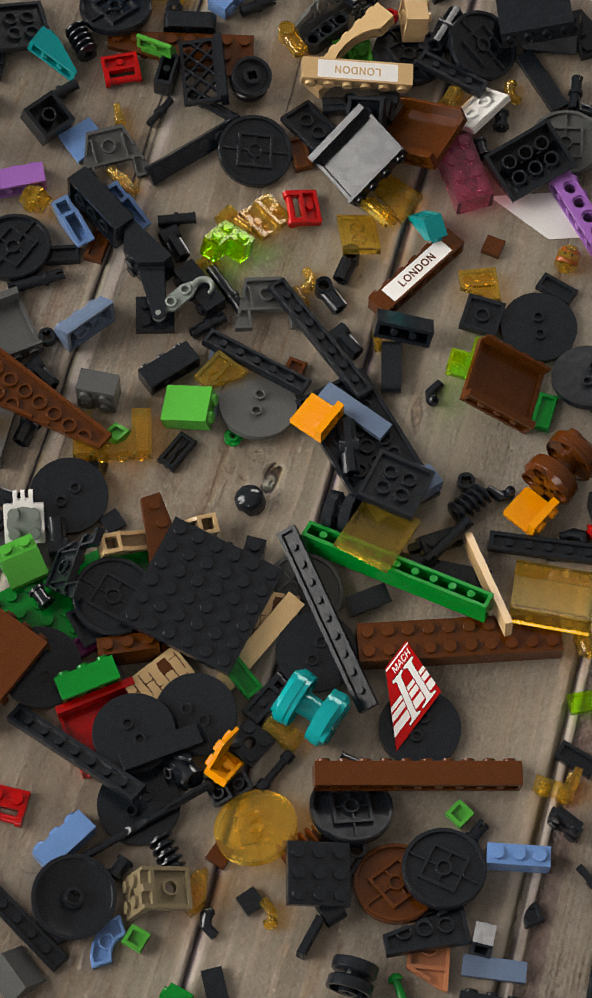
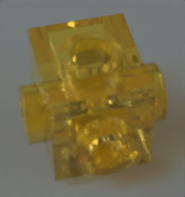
(35, 199)

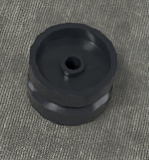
(247, 89)
(339, 510)
(352, 976)

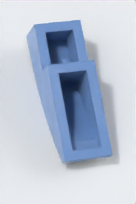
(129, 203)
(71, 221)

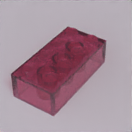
(465, 176)

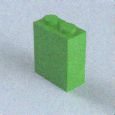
(189, 407)

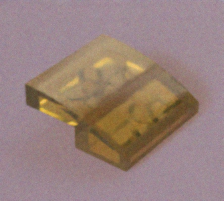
(265, 216)

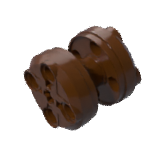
(557, 474)

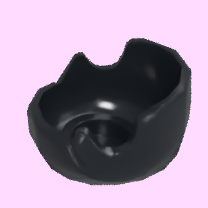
(250, 500)

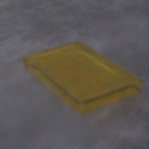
(358, 234)

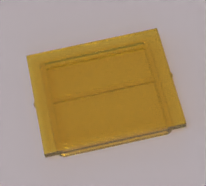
(376, 536)

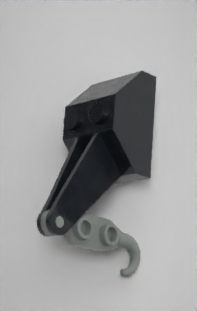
(154, 267)

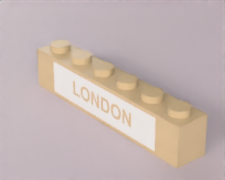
(356, 74)

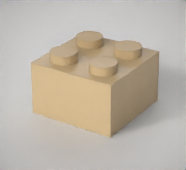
(414, 20)

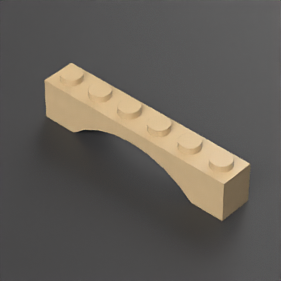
(373, 24)
(130, 542)

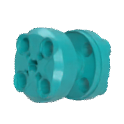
(298, 699)

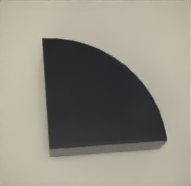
(533, 916)

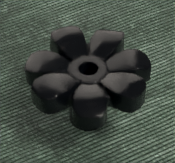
(360, 9)

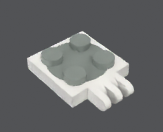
(24, 517)

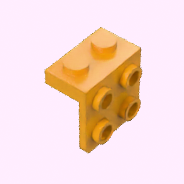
(531, 511)
(222, 764)

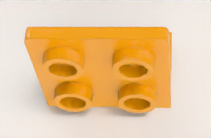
(317, 417)

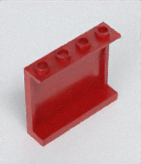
(79, 714)

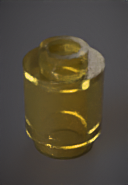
(583, 645)

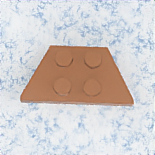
(431, 967)

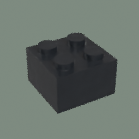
(47, 118)

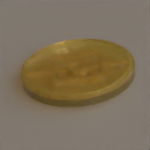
(255, 827)

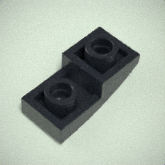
(368, 599)
(237, 785)

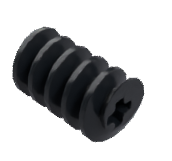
(81, 41)
(469, 501)
(165, 852)

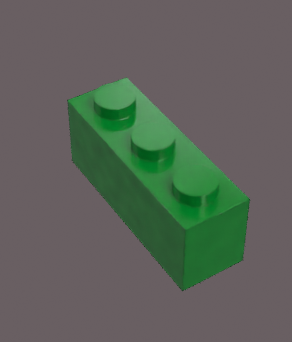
(87, 678)

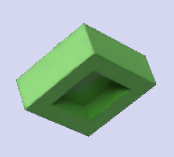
(118, 432)
(459, 814)
(136, 938)

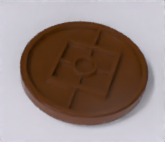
(382, 889)

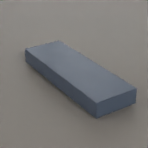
(494, 969)

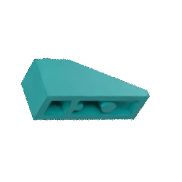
(51, 51)
(429, 225)

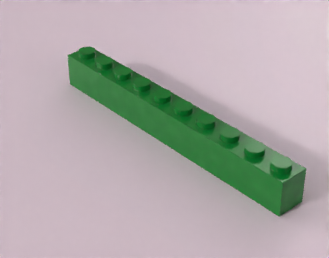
(405, 575)

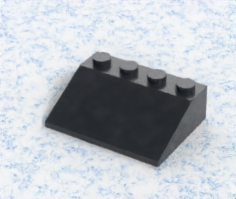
(529, 160)

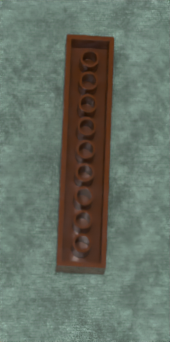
(454, 642)

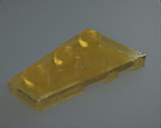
(398, 197)

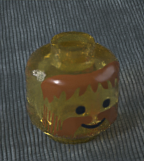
(567, 258)

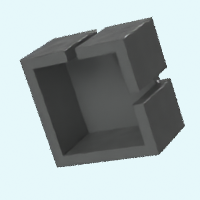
(98, 390)

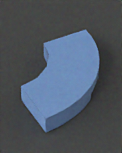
(105, 941)

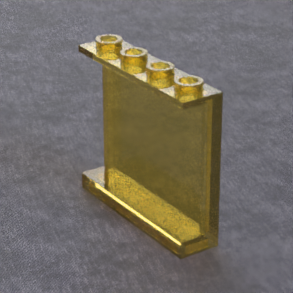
(552, 597)

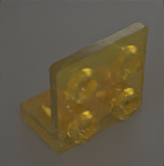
(561, 792)

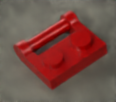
(120, 64)
(308, 208)
(14, 800)

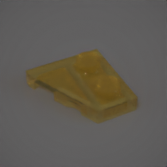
(480, 282)
(219, 371)

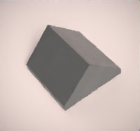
(18, 973)

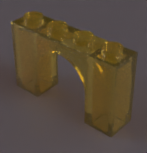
(136, 446)

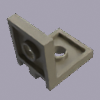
(146, 890)

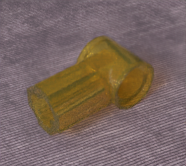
(291, 39)
(452, 96)
(230, 214)
(287, 737)

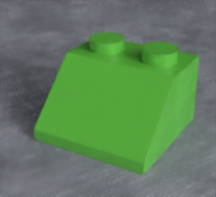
(22, 562)

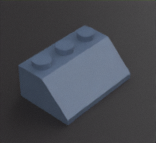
(85, 323)

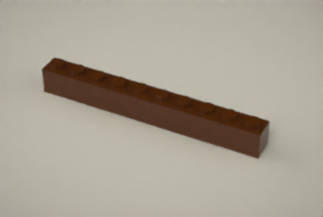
(417, 775)

